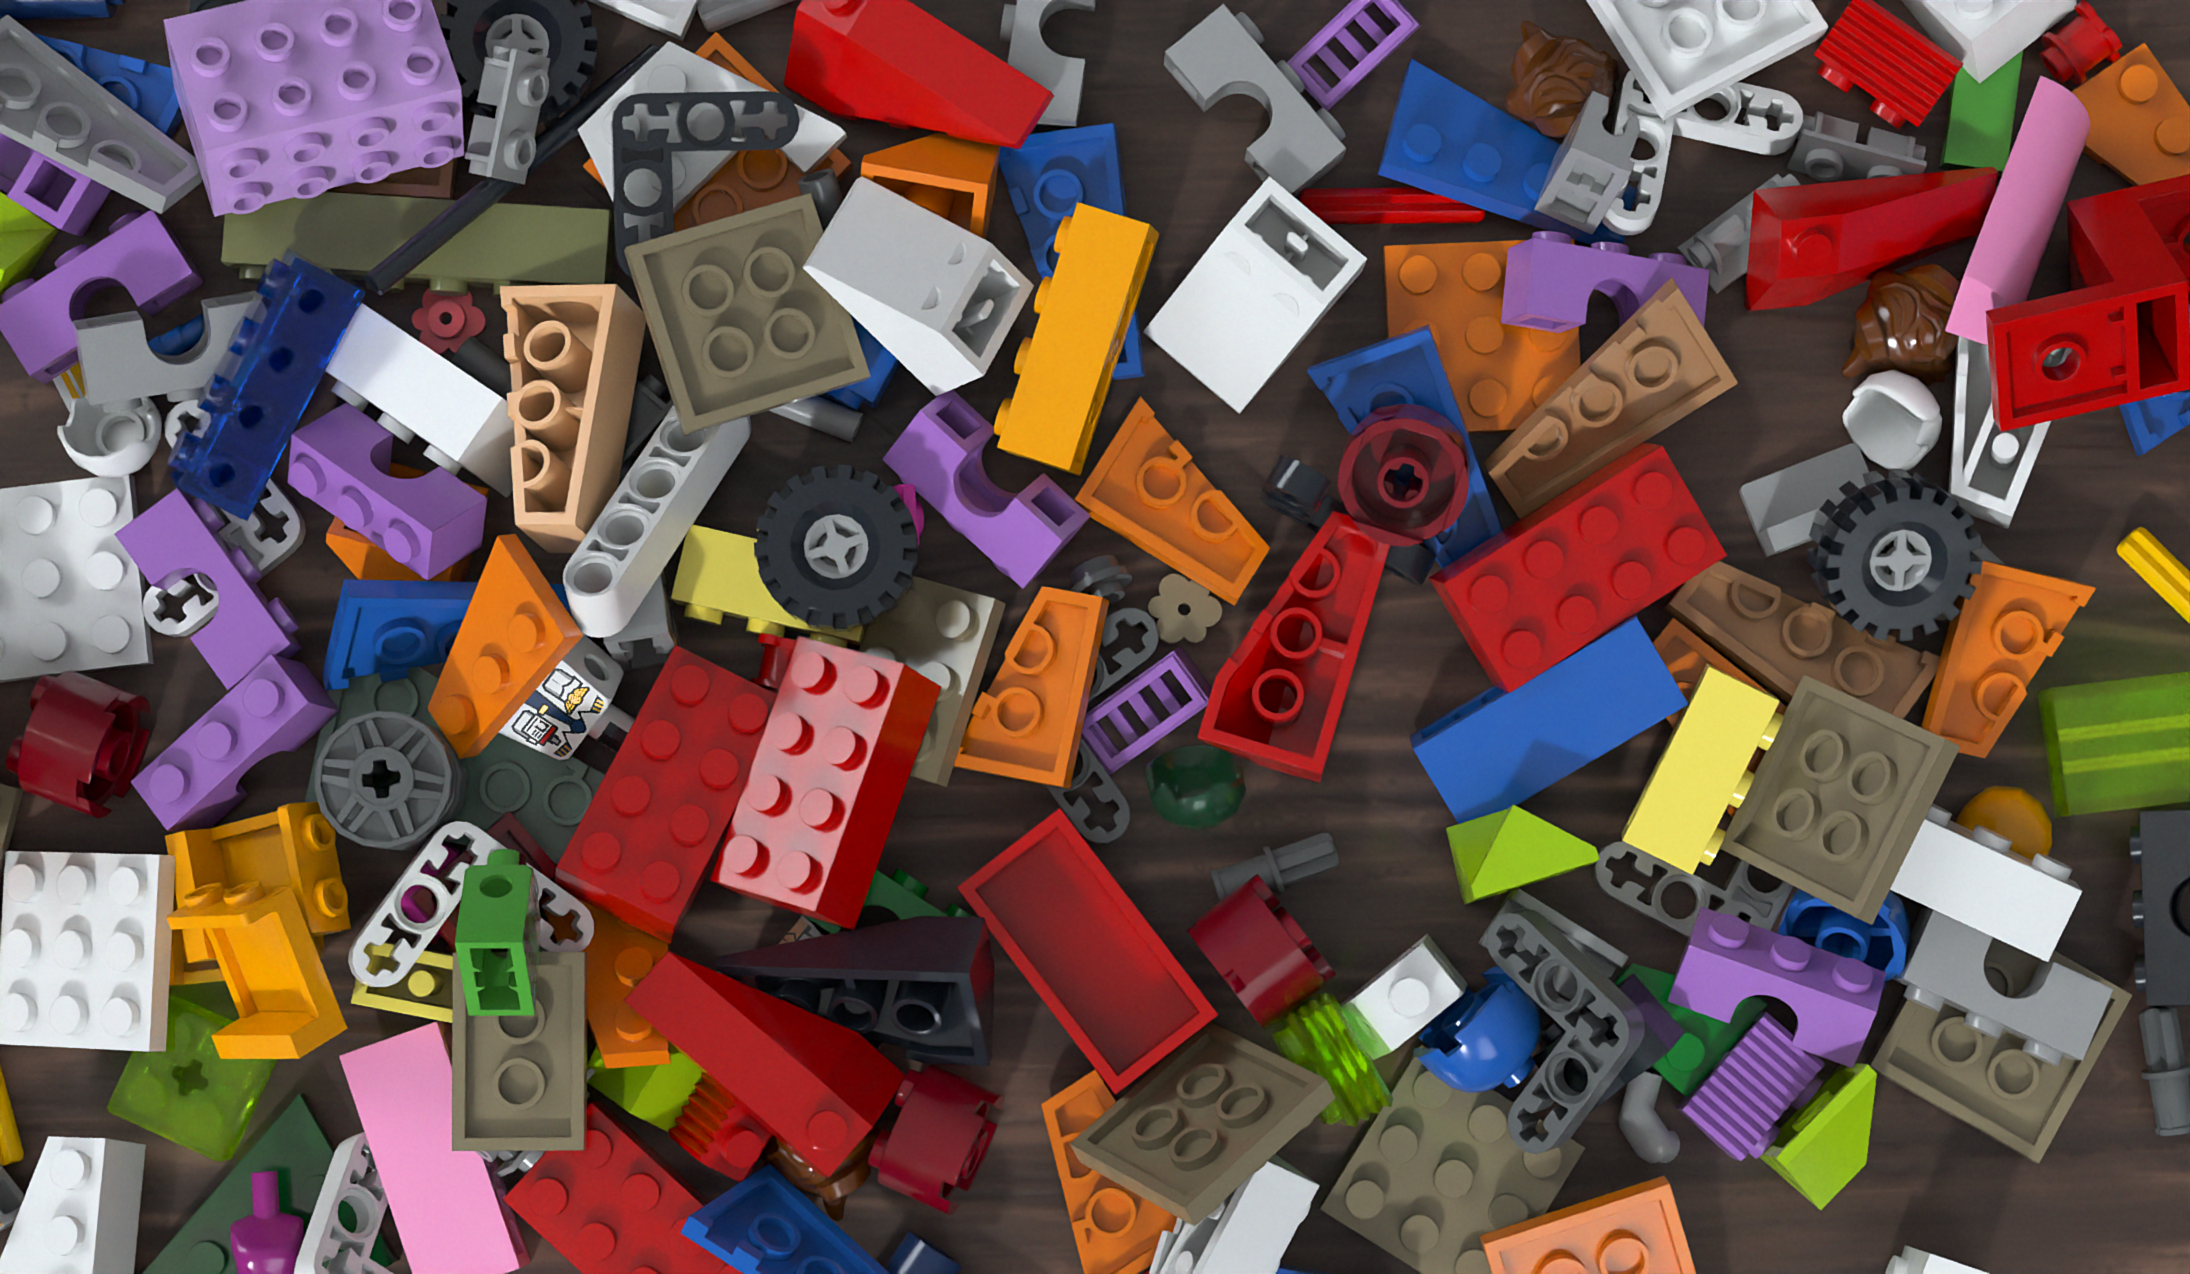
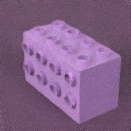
(312, 95)

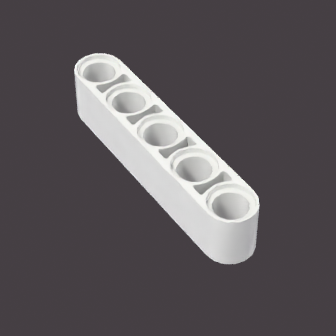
(647, 521)

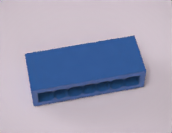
(1522, 741)

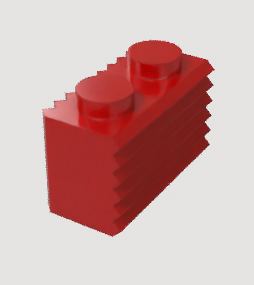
(1886, 61)
(719, 1131)

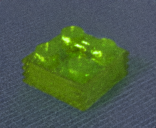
(1327, 1045)
(206, 1118)

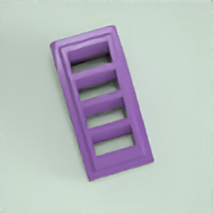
(1355, 10)
(1190, 679)

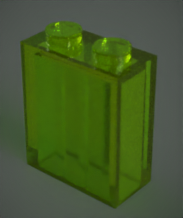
(2117, 743)

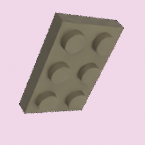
(948, 640)
(523, 1077)

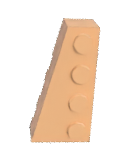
(570, 403)

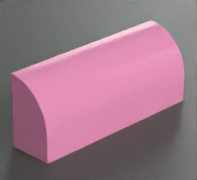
(2022, 209)
(440, 1198)

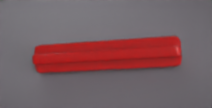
(1386, 206)

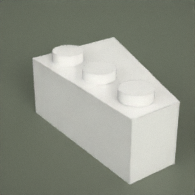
(424, 398)
(1987, 464)
(1987, 884)
(79, 1210)
(1245, 1231)

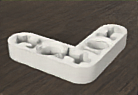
(1687, 123)
(265, 553)
(435, 854)
(325, 1232)

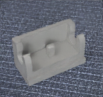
(1588, 168)

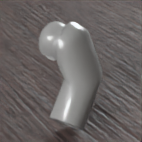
(1643, 1125)

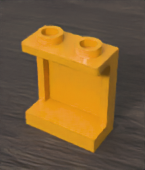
(276, 848)
(268, 969)

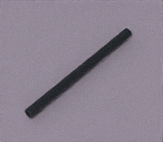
(492, 189)

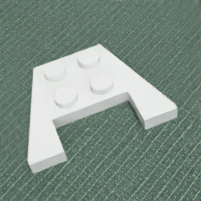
(682, 71)

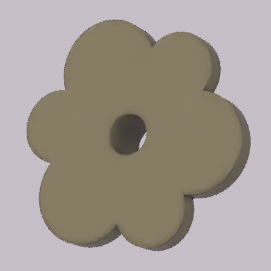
(1176, 592)

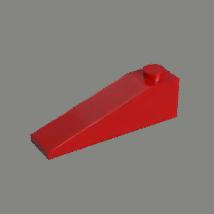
(908, 71)
(1842, 232)
(1293, 669)
(785, 1066)

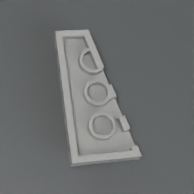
(84, 126)

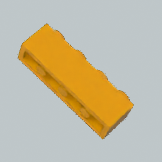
(1076, 339)

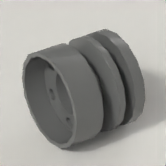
(425, 799)

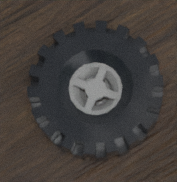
(540, 27)
(827, 517)
(1915, 576)

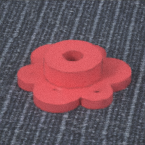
(465, 321)

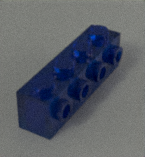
(266, 383)

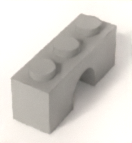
(1032, 57)
(1225, 59)
(122, 368)
(2052, 1014)

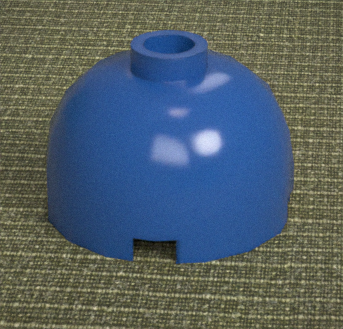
(1878, 945)
(1483, 1036)

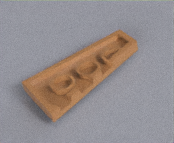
(1621, 396)
(1786, 638)

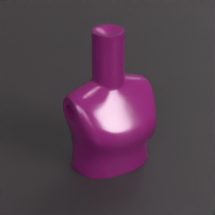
(267, 1238)

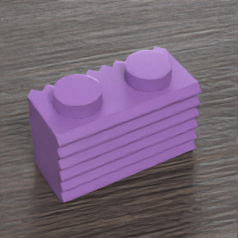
(1752, 1089)

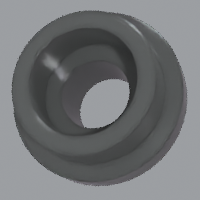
(1101, 578)

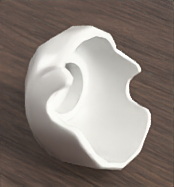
(1893, 419)
(111, 442)

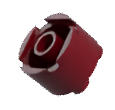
(1430, 500)
(80, 742)
(1261, 952)
(936, 1138)

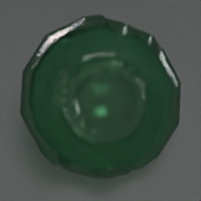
(1195, 786)

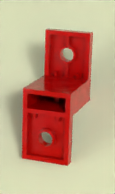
(2119, 318)

